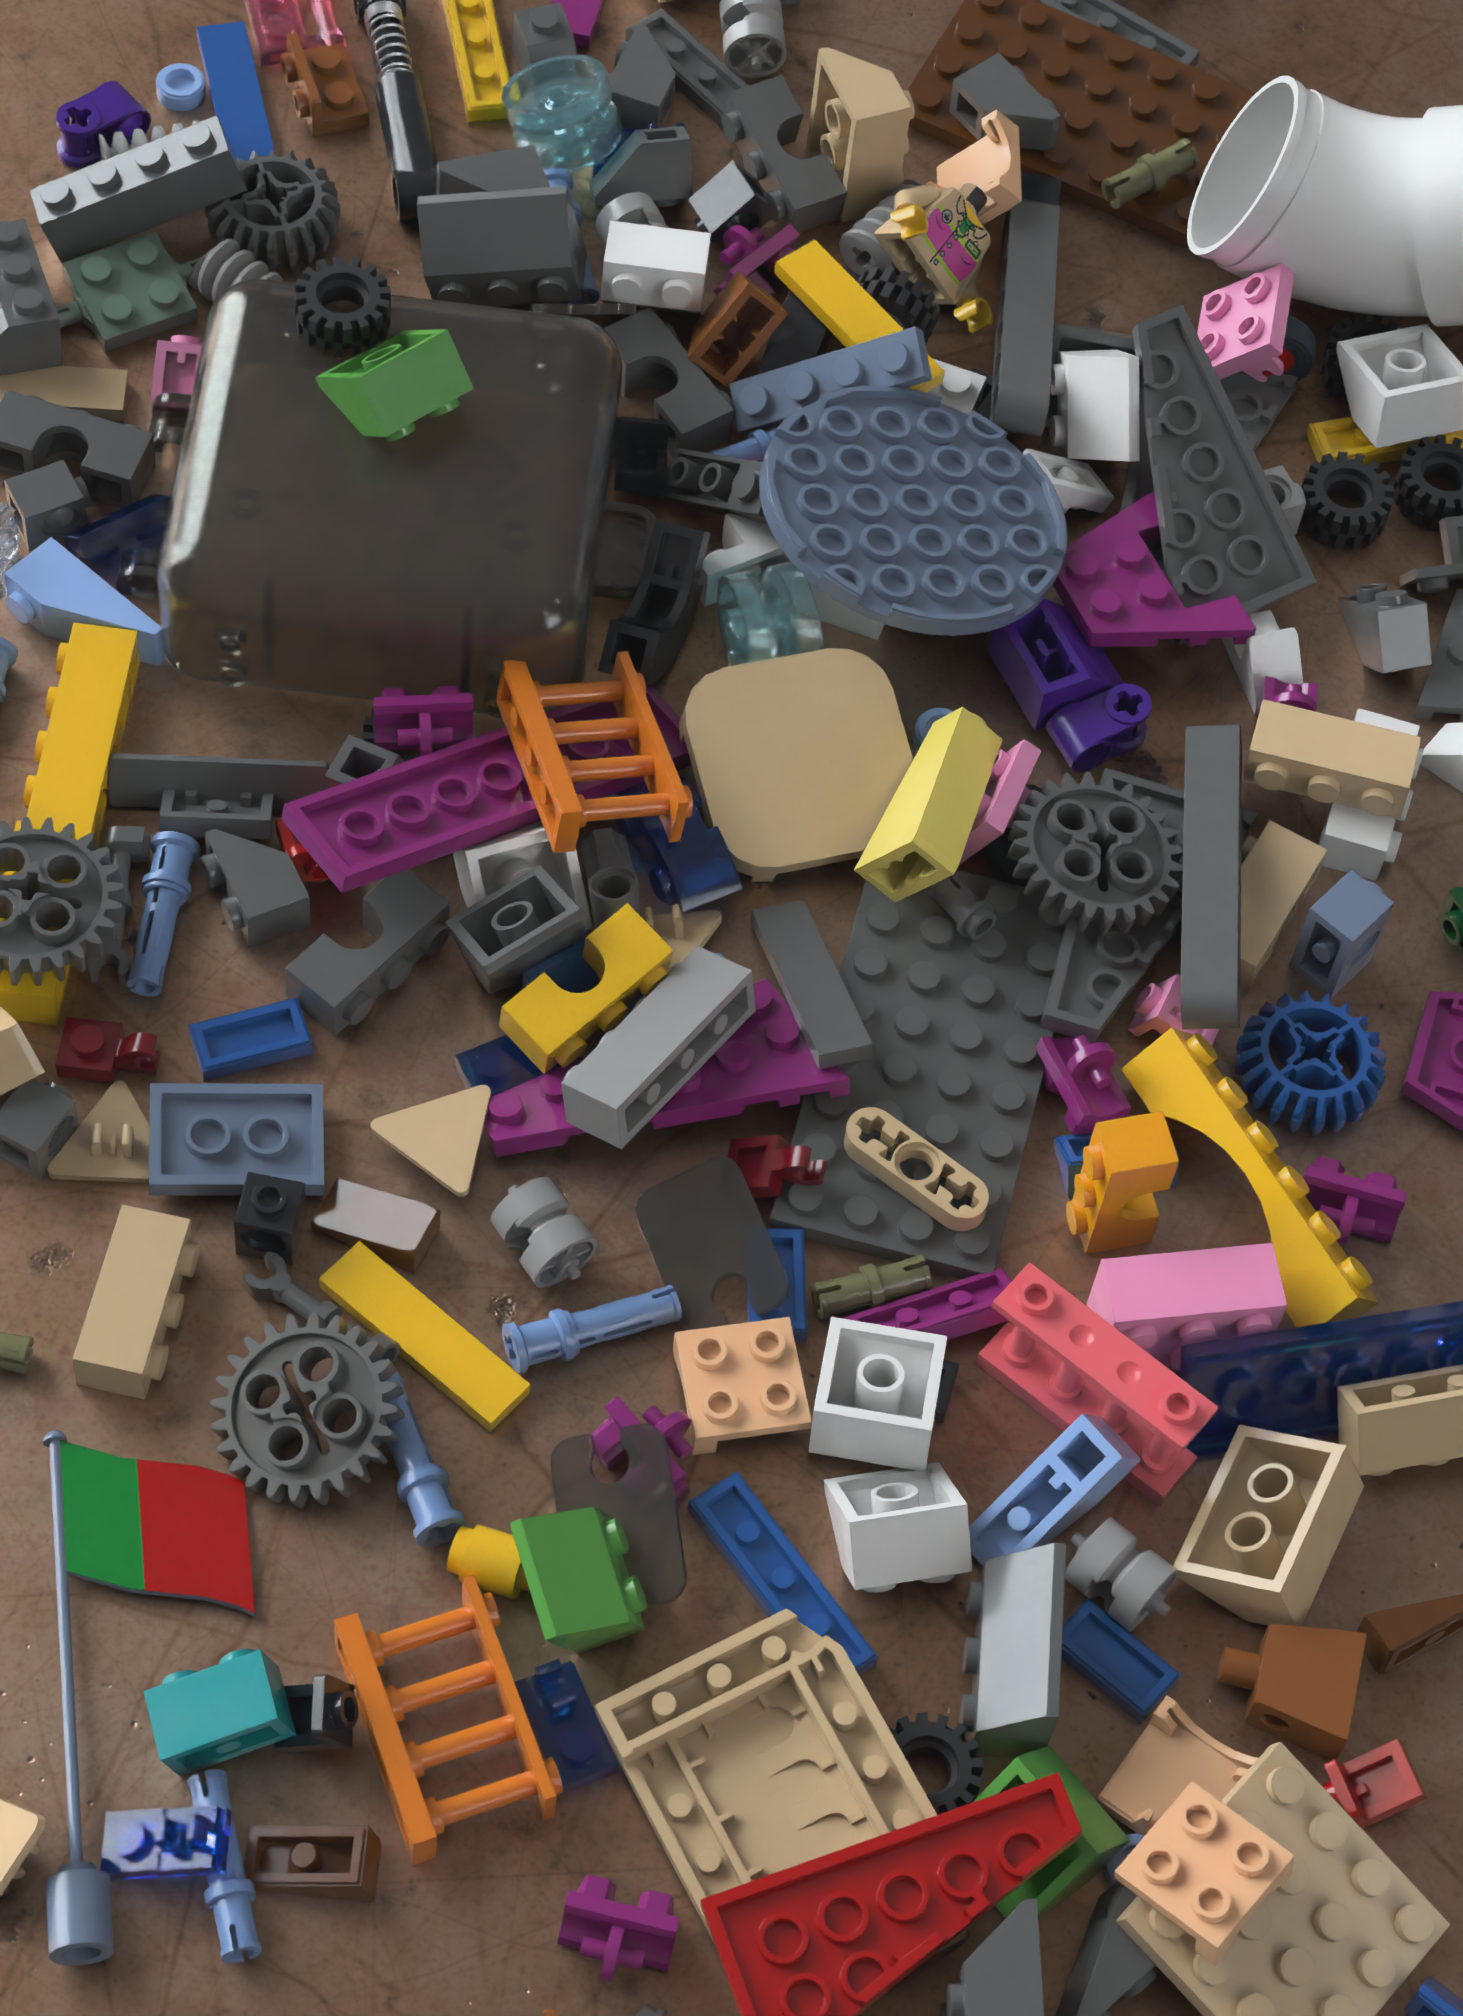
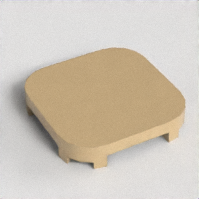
(796, 757)

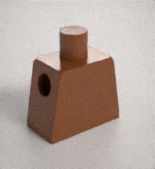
(737, 325)
(1300, 1684)

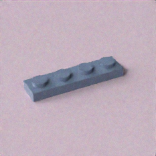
(884, 361)

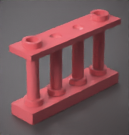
(1077, 1363)

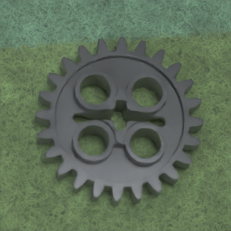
(1074, 855)
(37, 901)
(260, 1434)

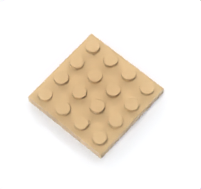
(1324, 1939)

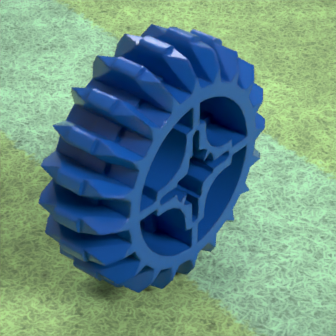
(1312, 1081)

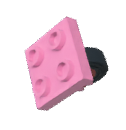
(1251, 330)
(999, 805)

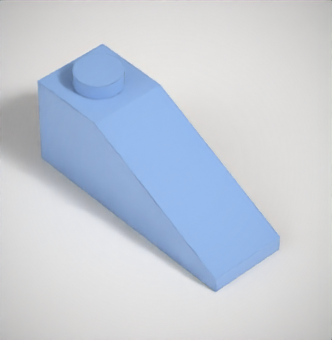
(57, 589)
(1054, 1490)

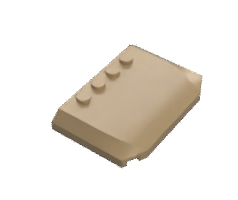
(760, 1757)

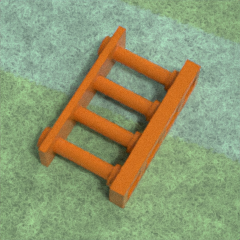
(553, 775)
(402, 1762)

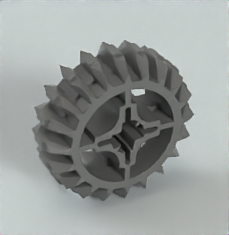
(283, 213)

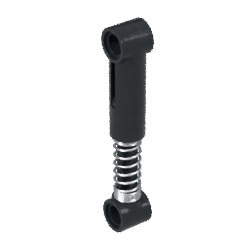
(400, 106)

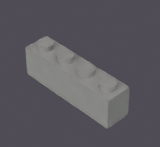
(658, 1047)

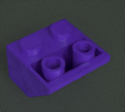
(1049, 662)

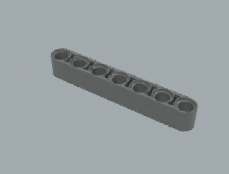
(1025, 318)
(1211, 878)

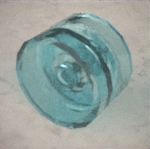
(563, 111)
(767, 615)

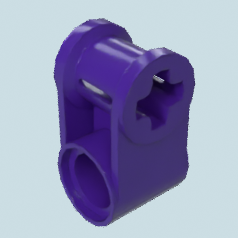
(101, 112)
(1101, 726)

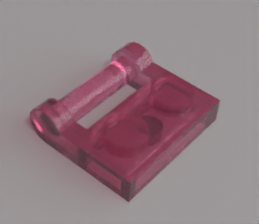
(276, 18)

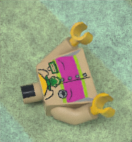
(942, 244)

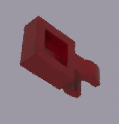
(98, 1048)
(771, 1160)

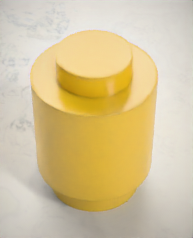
(490, 1557)

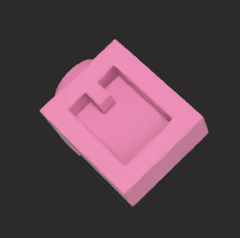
(175, 365)
(1160, 1009)

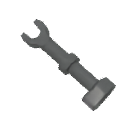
(126, 846)
(284, 1290)

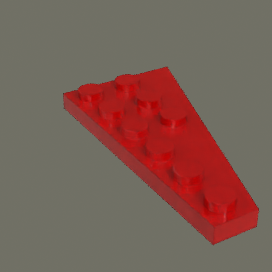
(870, 1914)

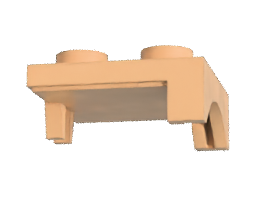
(990, 165)
(740, 1381)
(1164, 1763)
(1205, 1869)

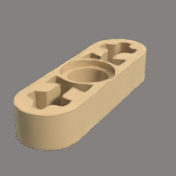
(919, 1192)

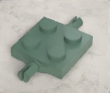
(128, 292)

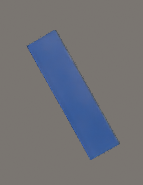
(235, 87)
(772, 1565)

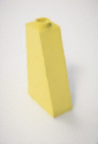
(932, 808)

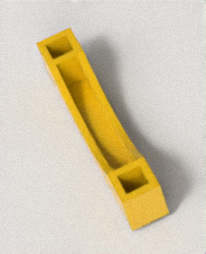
(1316, 1274)

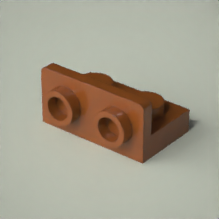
(324, 87)

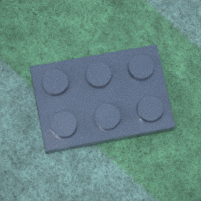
(218, 1132)

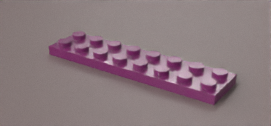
(448, 799)

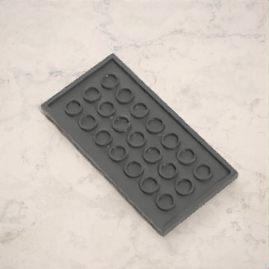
(949, 1060)

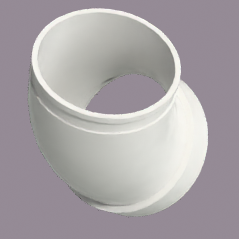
(1342, 199)

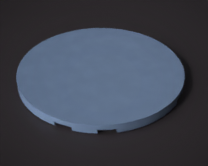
(912, 511)

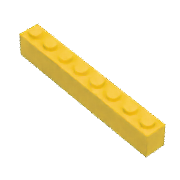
(73, 771)

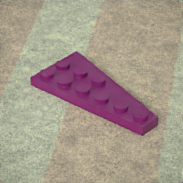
(755, 1065)

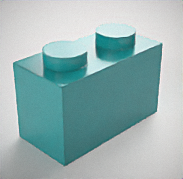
(219, 1711)

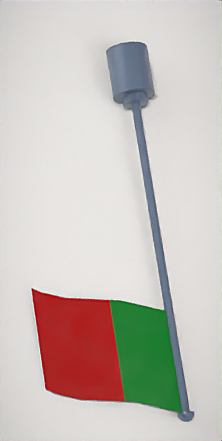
(142, 1533)

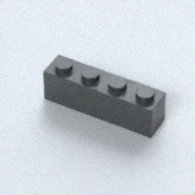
(138, 189)

